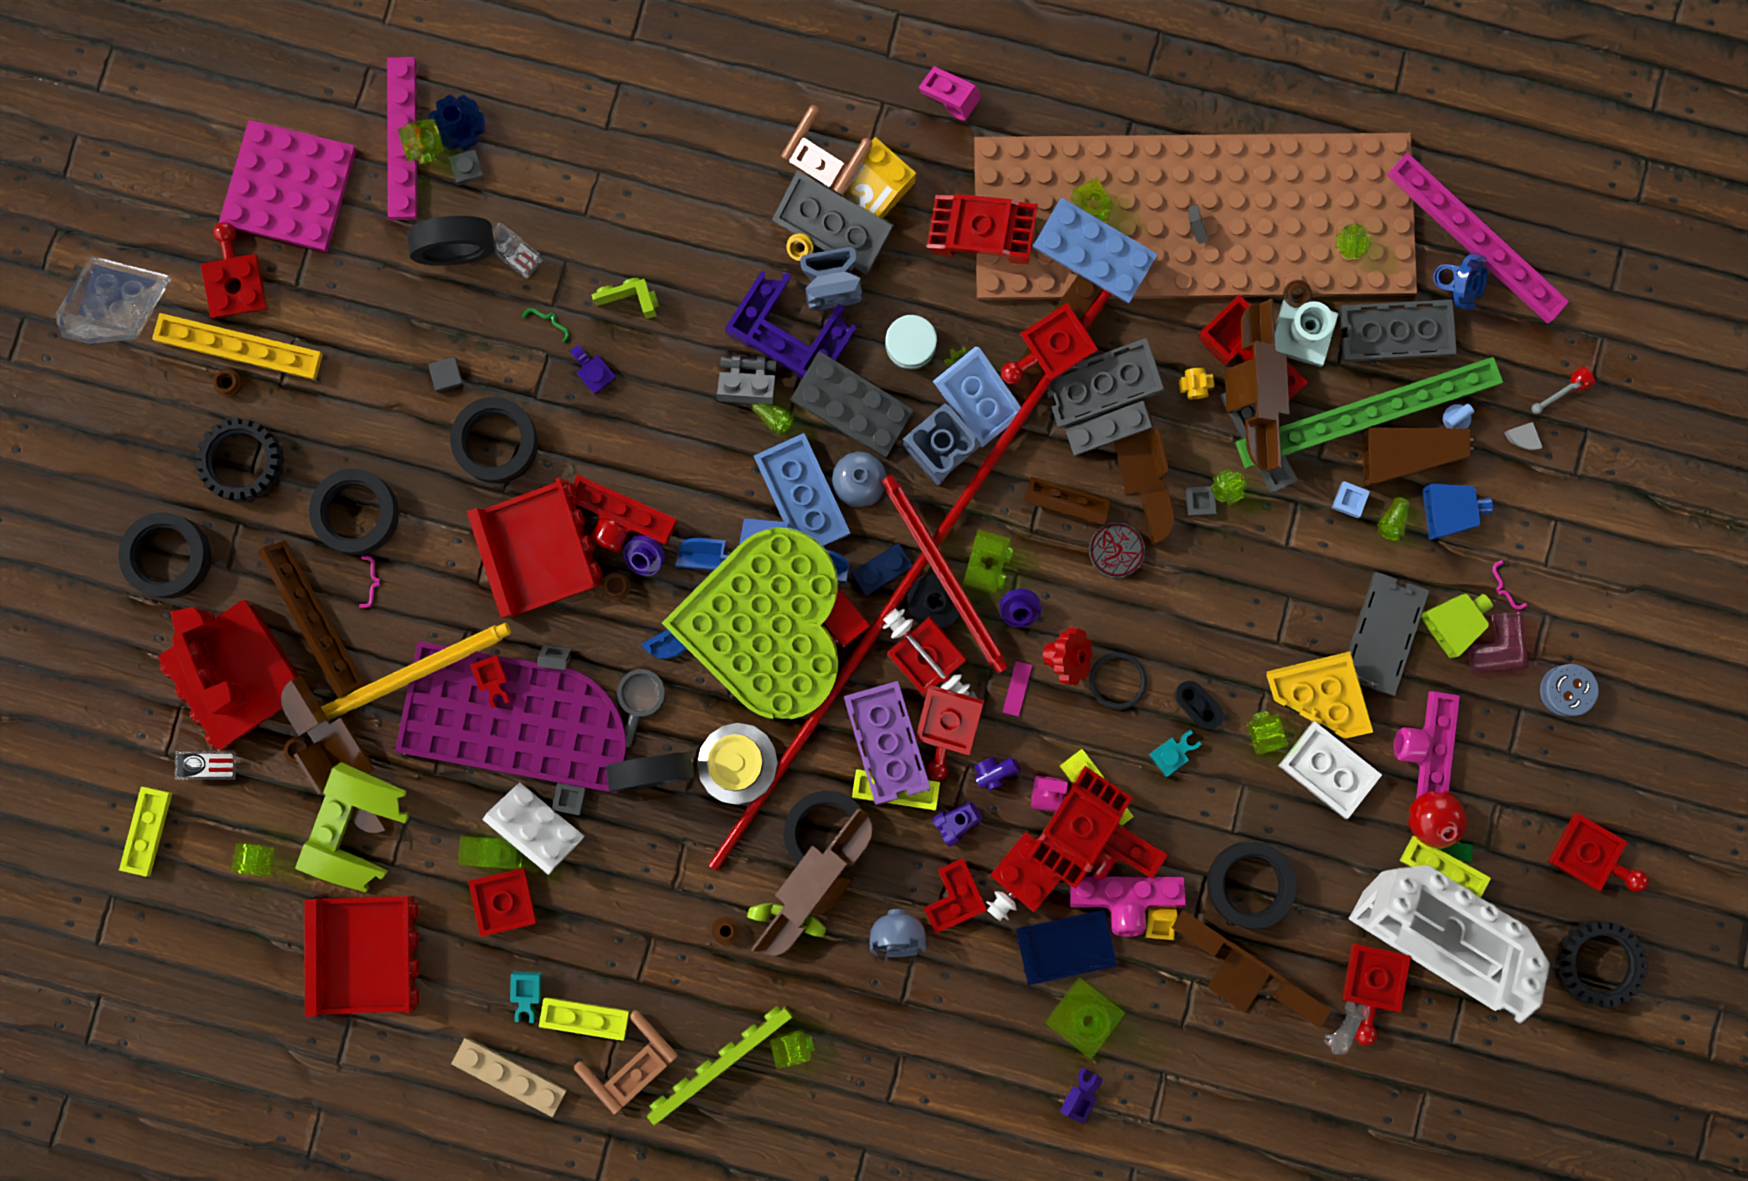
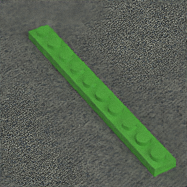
(1383, 408)

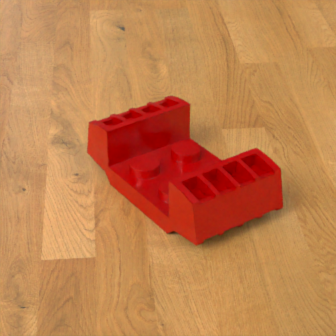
(982, 227)
(219, 696)
(1080, 827)

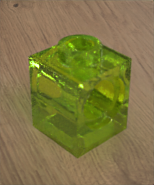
(428, 134)
(1092, 191)
(1266, 732)
(252, 859)
(791, 1048)

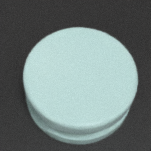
(911, 342)

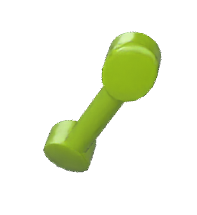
(763, 913)

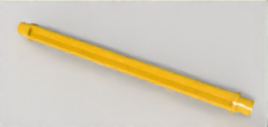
(416, 671)

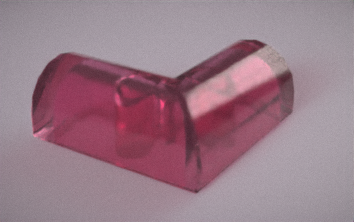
(1509, 648)

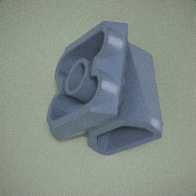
(831, 279)
(941, 443)

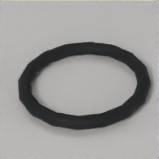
(1142, 674)

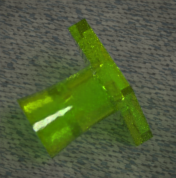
(1074, 1007)

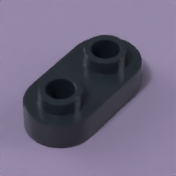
(1198, 705)

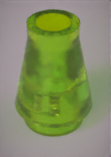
(774, 417)
(1394, 520)

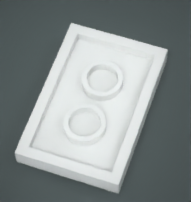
(1330, 770)
(533, 828)

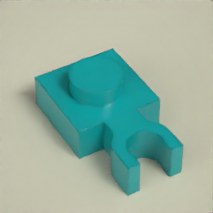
(1171, 755)
(525, 991)

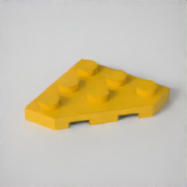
(1324, 693)

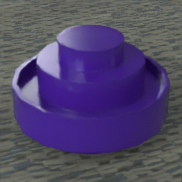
(644, 555)
(1020, 608)

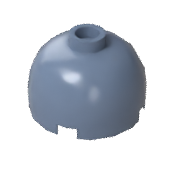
(859, 479)
(897, 935)

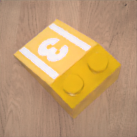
(880, 180)

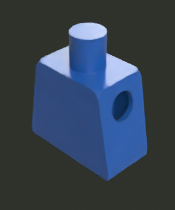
(1453, 509)

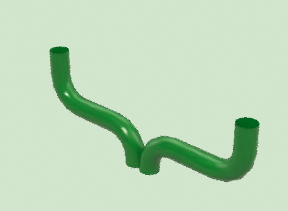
(547, 317)

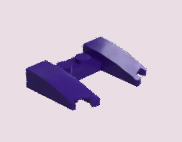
(751, 328)

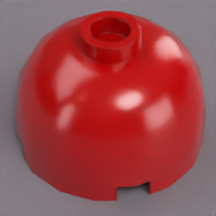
(1437, 819)

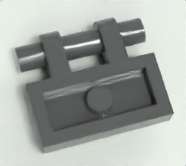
(746, 387)

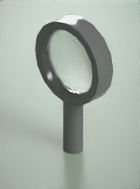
(640, 695)

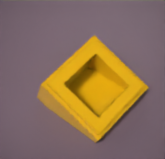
(1160, 922)

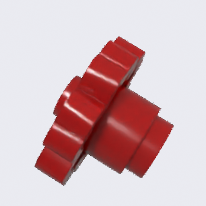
(1069, 656)

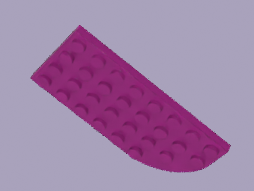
(551, 729)

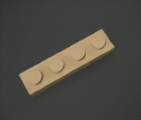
(509, 1076)

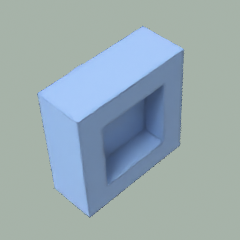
(1350, 499)

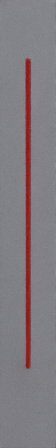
(898, 596)

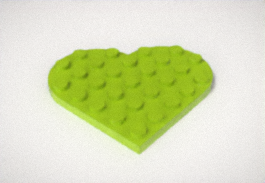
(762, 623)

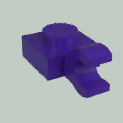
(593, 372)
(1081, 1100)

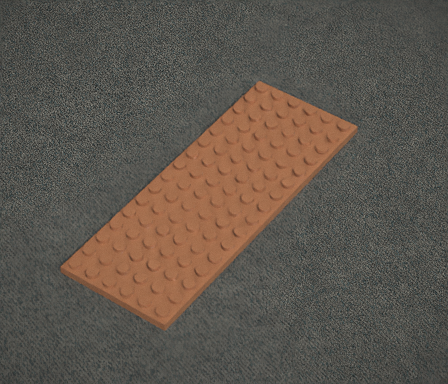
(1262, 197)

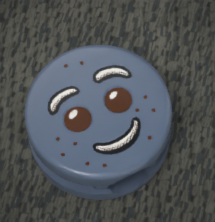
(1569, 690)

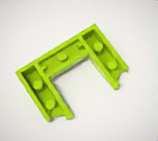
(343, 792)

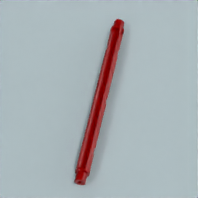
(944, 573)

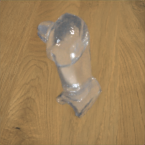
(1344, 1037)

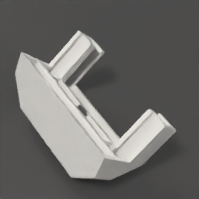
(1456, 937)

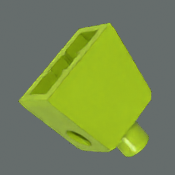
(1457, 622)

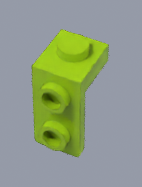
(631, 287)

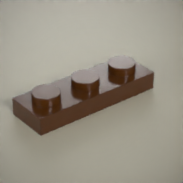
(1067, 500)

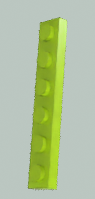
(708, 1070)

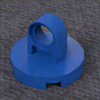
(1468, 280)

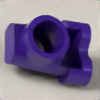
(991, 774)
(952, 824)

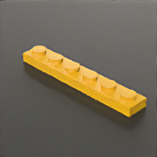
(237, 346)

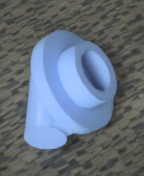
(1458, 416)

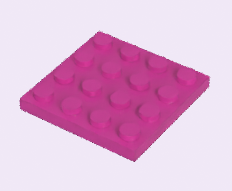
(288, 185)

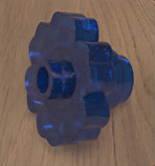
(458, 122)

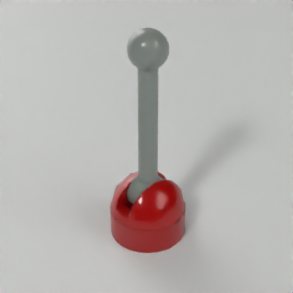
(1580, 380)

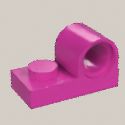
(955, 93)
(1048, 793)

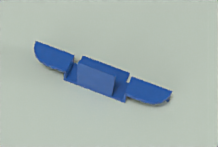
(710, 553)

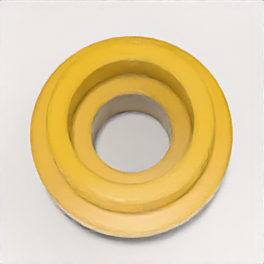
(792, 248)

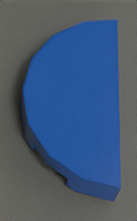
(664, 646)

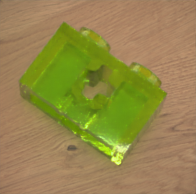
(987, 545)
(488, 852)

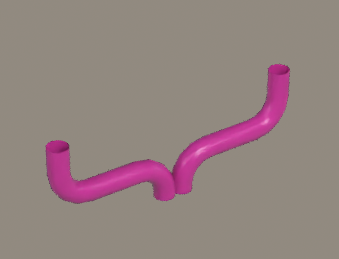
(1494, 569)
(377, 581)

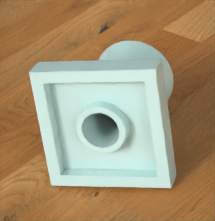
(1296, 340)

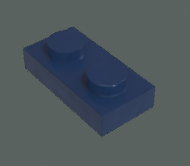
(882, 569)

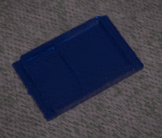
(1066, 947)

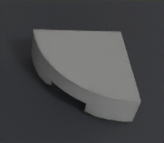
(1524, 437)

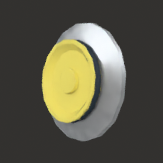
(737, 763)

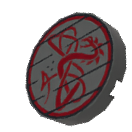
(1116, 550)

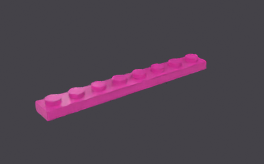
(1477, 237)

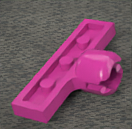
(1433, 744)
(1129, 898)

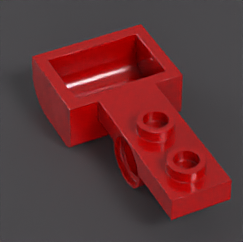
(1223, 340)

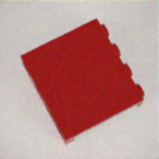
(535, 549)
(242, 654)
(360, 955)

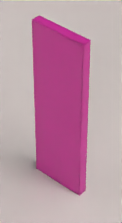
(1017, 688)

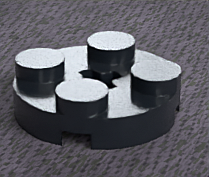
(920, 608)

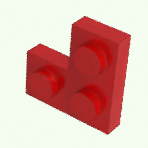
(962, 901)

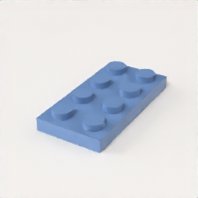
(1094, 250)
(802, 490)

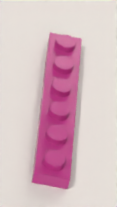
(400, 112)

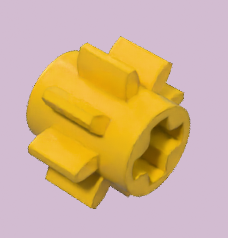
(1196, 383)

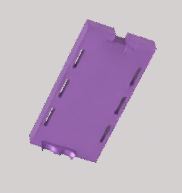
(886, 742)

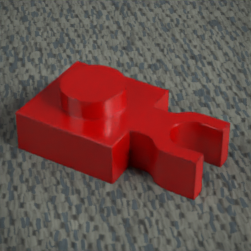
(490, 675)

